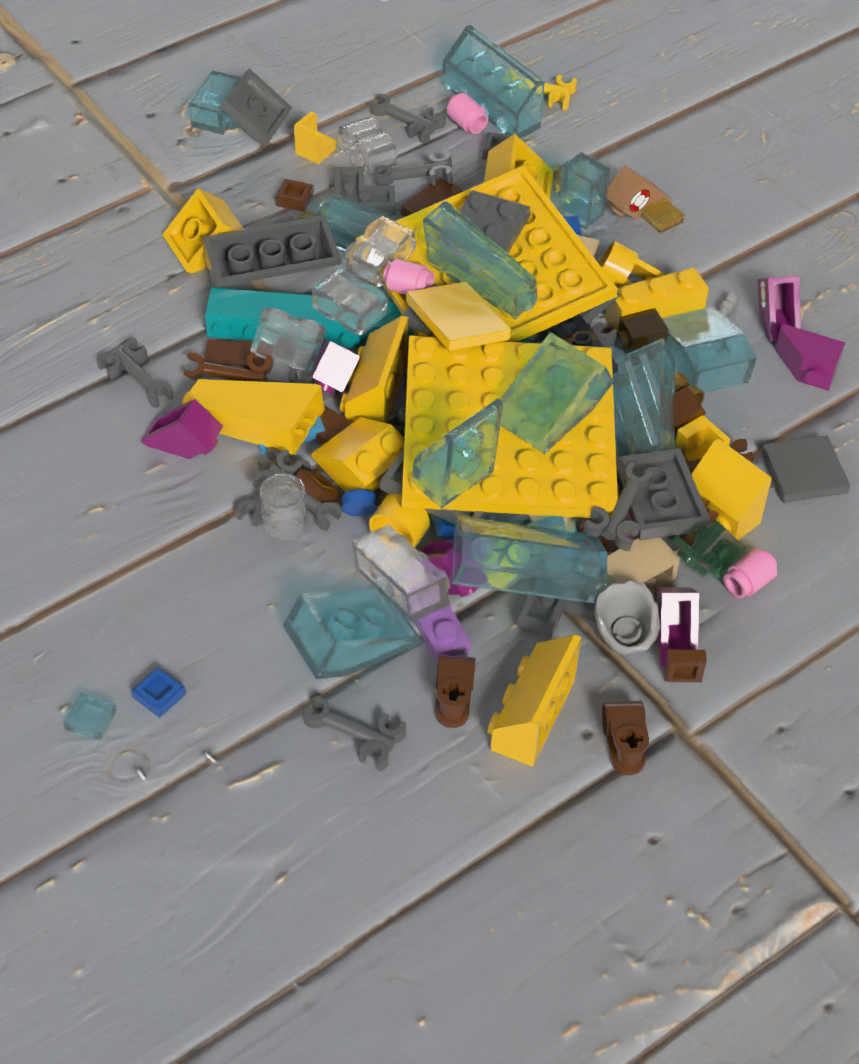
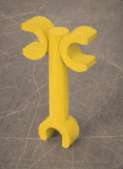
(560, 91)

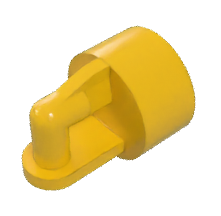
(620, 261)
(405, 521)

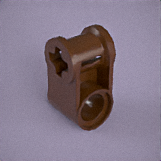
(454, 689)
(626, 735)

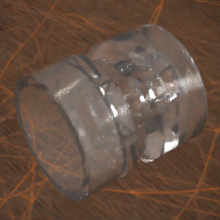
(283, 506)

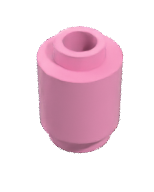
(467, 113)
(407, 276)
(750, 573)

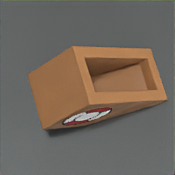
(632, 192)

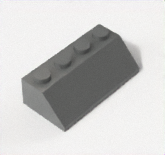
(270, 251)

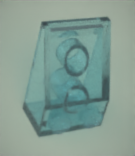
(709, 349)
(553, 393)
(459, 457)
(347, 631)

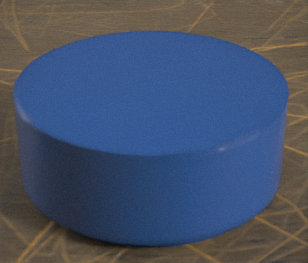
(359, 502)

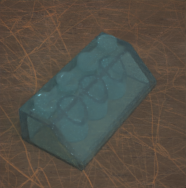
(496, 82)
(528, 560)

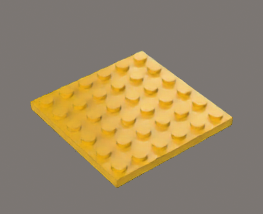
(547, 247)
(457, 384)

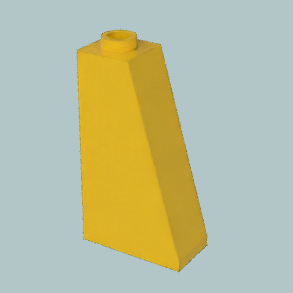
(261, 411)

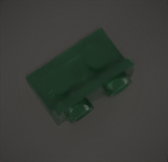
(712, 552)

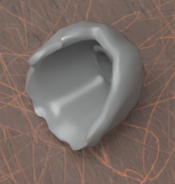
(627, 617)

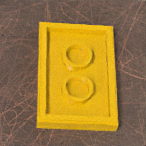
(458, 316)

